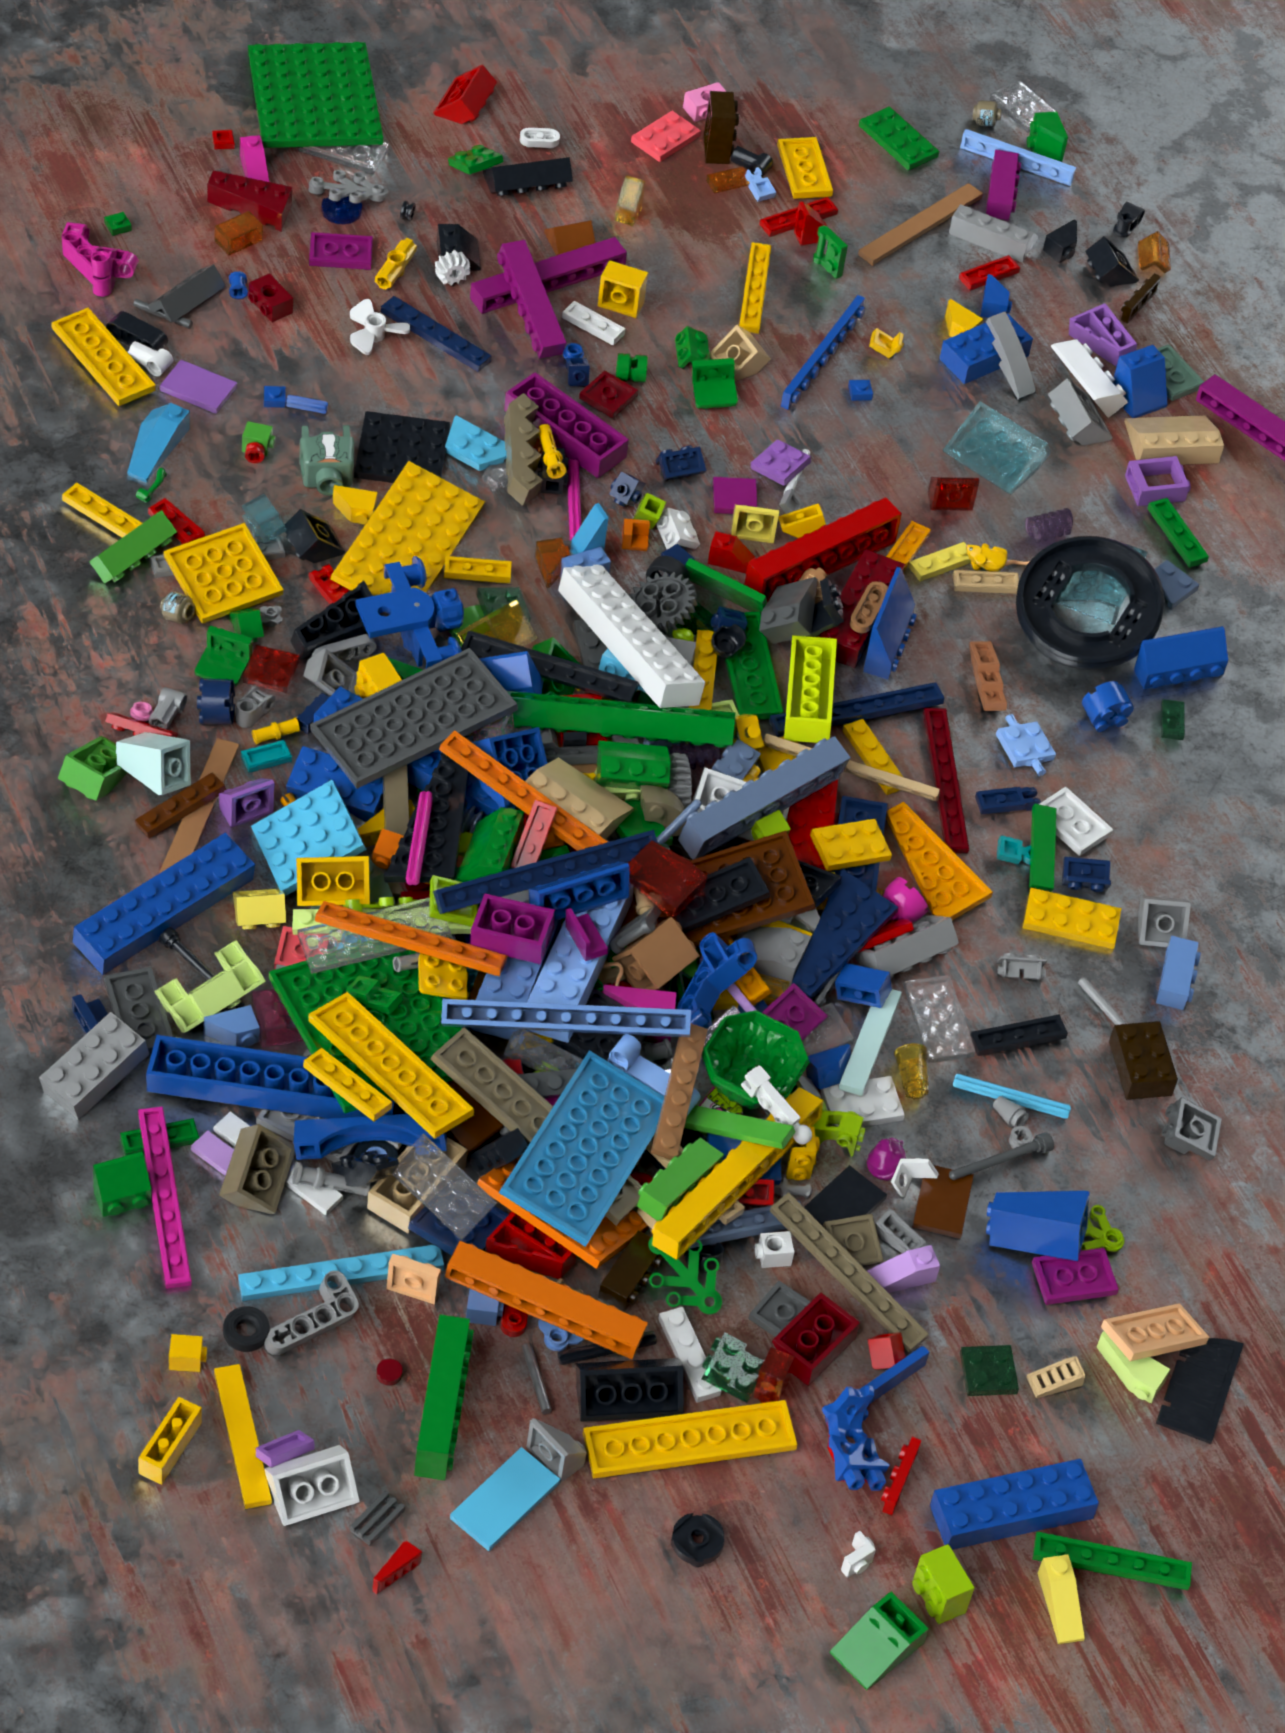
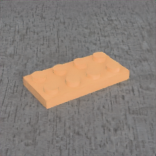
(1154, 1332)

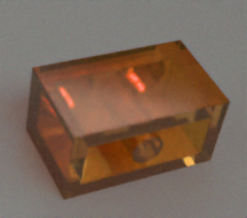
(239, 233)

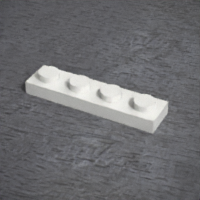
(688, 1351)

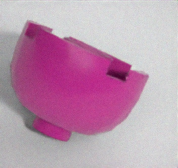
(909, 901)

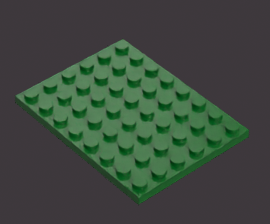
(314, 95)
(413, 1022)

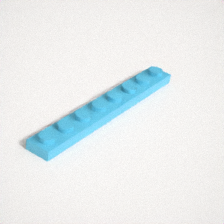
(309, 1276)

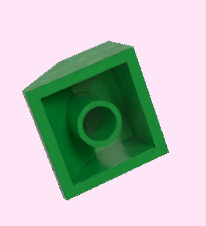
(1047, 135)
(122, 1184)

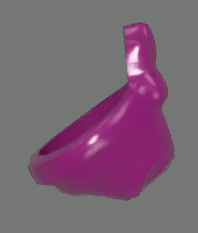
(885, 1158)

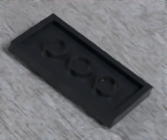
(724, 894)

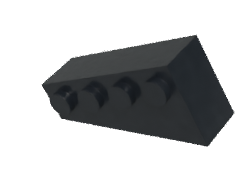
(333, 624)

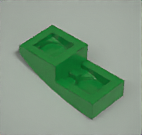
(369, 993)

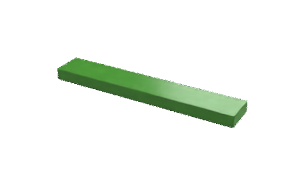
(739, 1127)

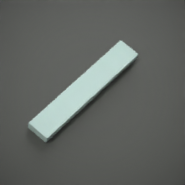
(869, 1045)

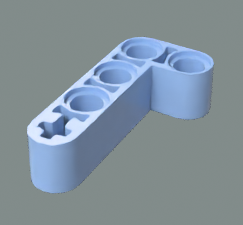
(628, 1059)

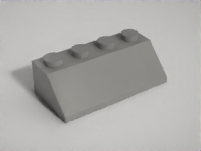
(992, 233)
(929, 937)

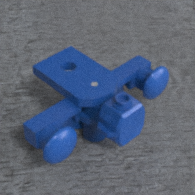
(413, 613)

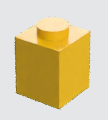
(186, 1353)

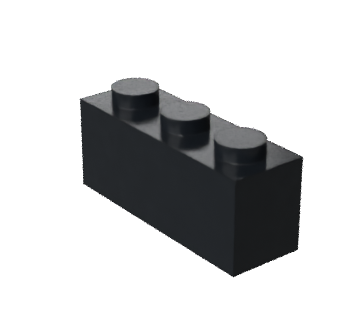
(498, 1152)

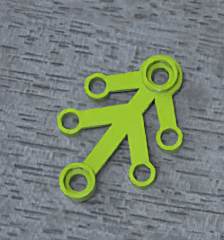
(384, 902)
(1105, 1234)

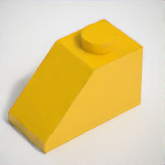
(960, 318)
(355, 503)
(802, 521)

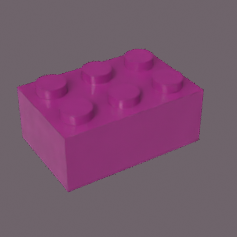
(513, 928)

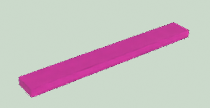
(164, 1198)

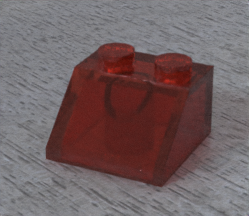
(953, 493)

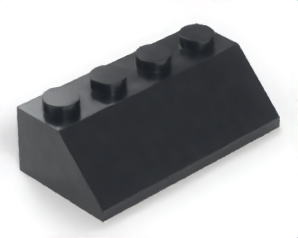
(528, 175)
(629, 1389)

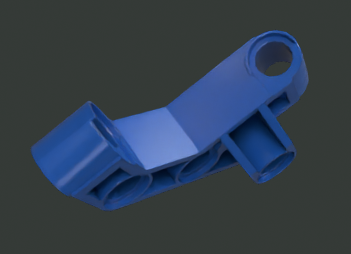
(717, 971)

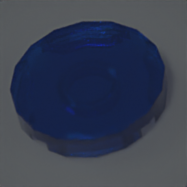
(341, 211)

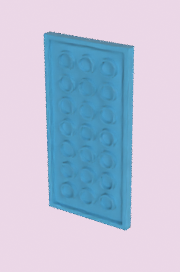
(585, 1148)

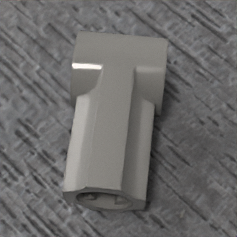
(169, 704)

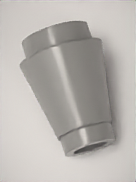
(1011, 1112)

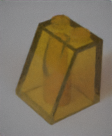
(504, 624)

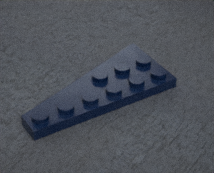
(845, 927)

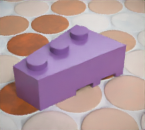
(1102, 333)

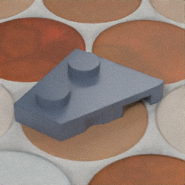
(1175, 583)

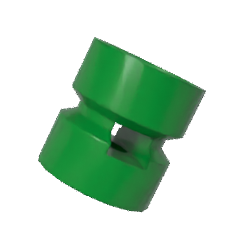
(624, 365)

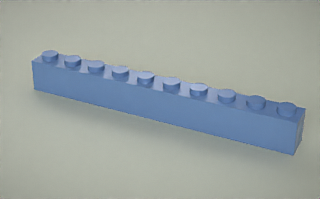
(566, 1018)

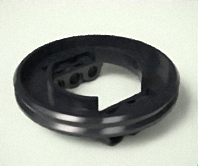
(1050, 574)

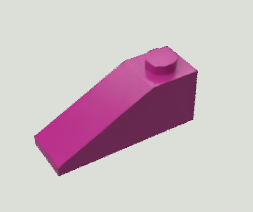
(253, 158)

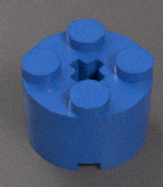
(1108, 706)

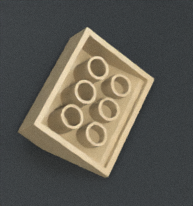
(1187, 437)
(580, 797)

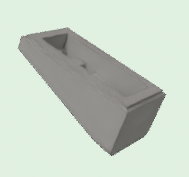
(902, 1227)

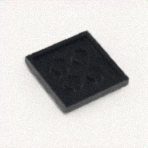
(598, 1043)

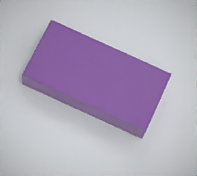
(285, 1448)

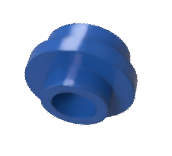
(573, 350)

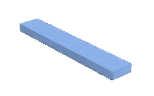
(1029, 160)

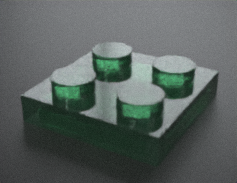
(497, 597)
(989, 1370)

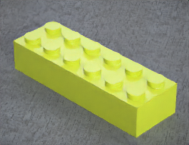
(810, 689)

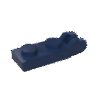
(1006, 799)

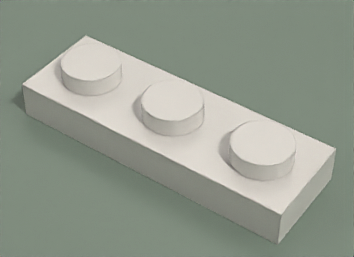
(593, 323)

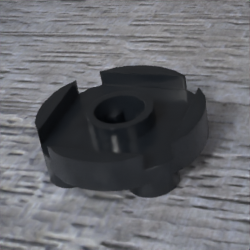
(697, 1553)

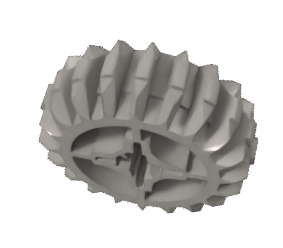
(680, 778)

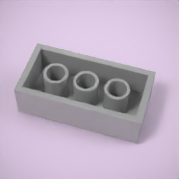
(94, 1065)

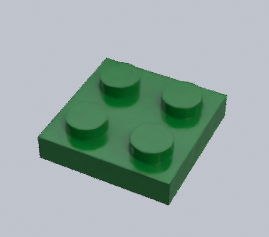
(475, 159)

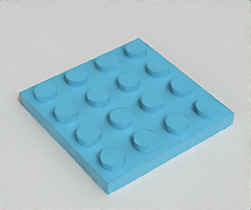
(307, 828)

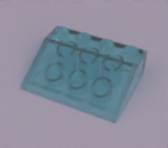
(997, 448)
(1096, 594)

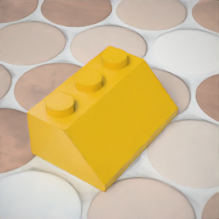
(332, 880)

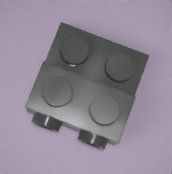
(1191, 1129)

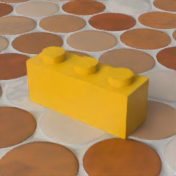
(170, 1440)

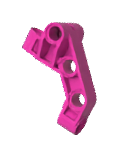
(96, 263)

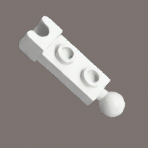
(758, 1085)

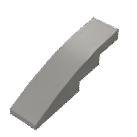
(1012, 355)

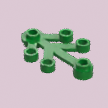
(689, 1278)

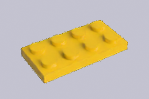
(805, 167)
(1072, 918)

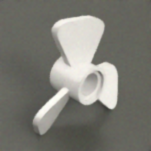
(374, 327)

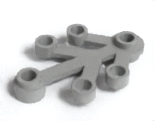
(348, 188)

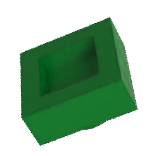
(117, 223)

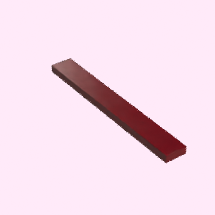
(946, 779)

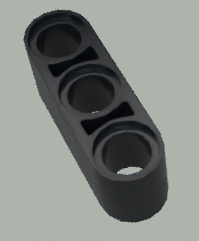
(130, 329)

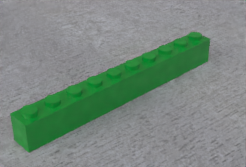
(624, 719)

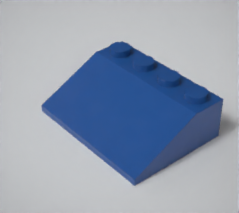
(891, 628)

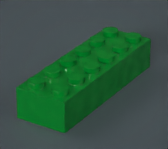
(444, 1398)

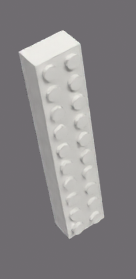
(631, 636)

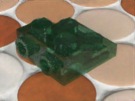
(732, 1367)

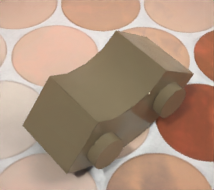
(661, 806)

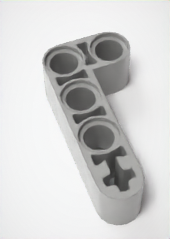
(309, 1319)

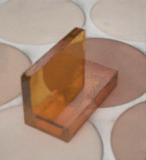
(1154, 250)

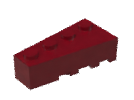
(264, 199)

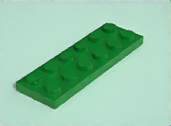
(753, 674)

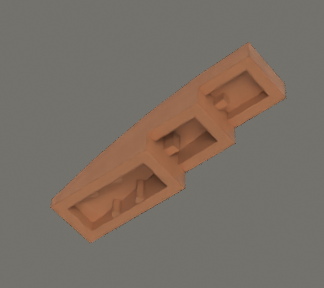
(987, 676)

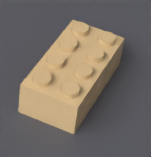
(395, 1202)

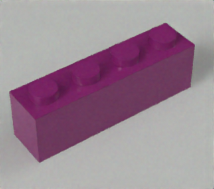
(1003, 184)

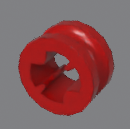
(254, 452)

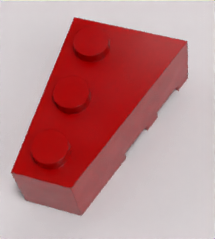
(529, 1247)

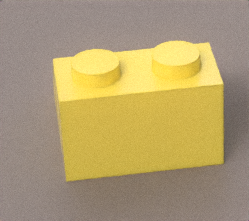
(754, 523)
(259, 907)

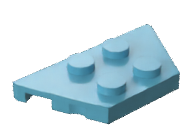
(474, 445)

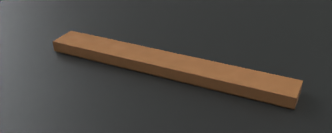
(919, 224)
(194, 824)

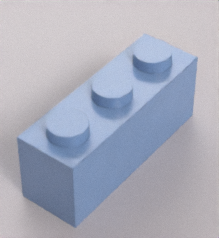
(1178, 973)

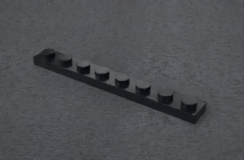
(558, 669)

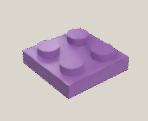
(780, 462)

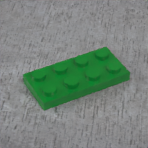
(899, 138)

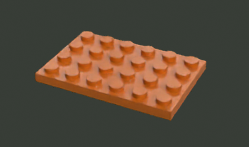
(604, 1243)

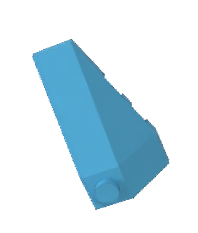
(157, 439)

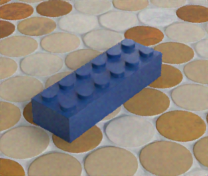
(1014, 1504)

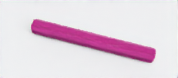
(574, 497)
(419, 838)

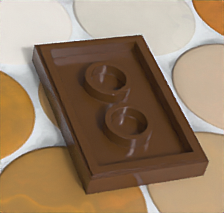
(943, 1204)

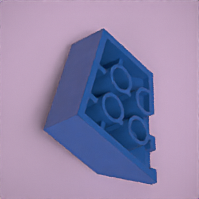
(518, 751)

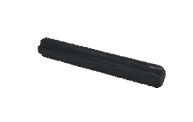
(594, 1350)

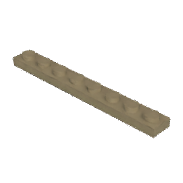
(848, 1271)

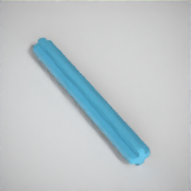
(1021, 1098)

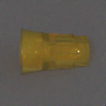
(913, 1069)

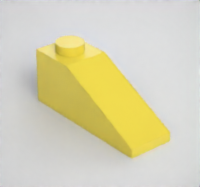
(1062, 1598)

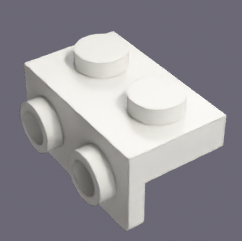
(677, 529)

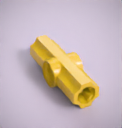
(396, 263)

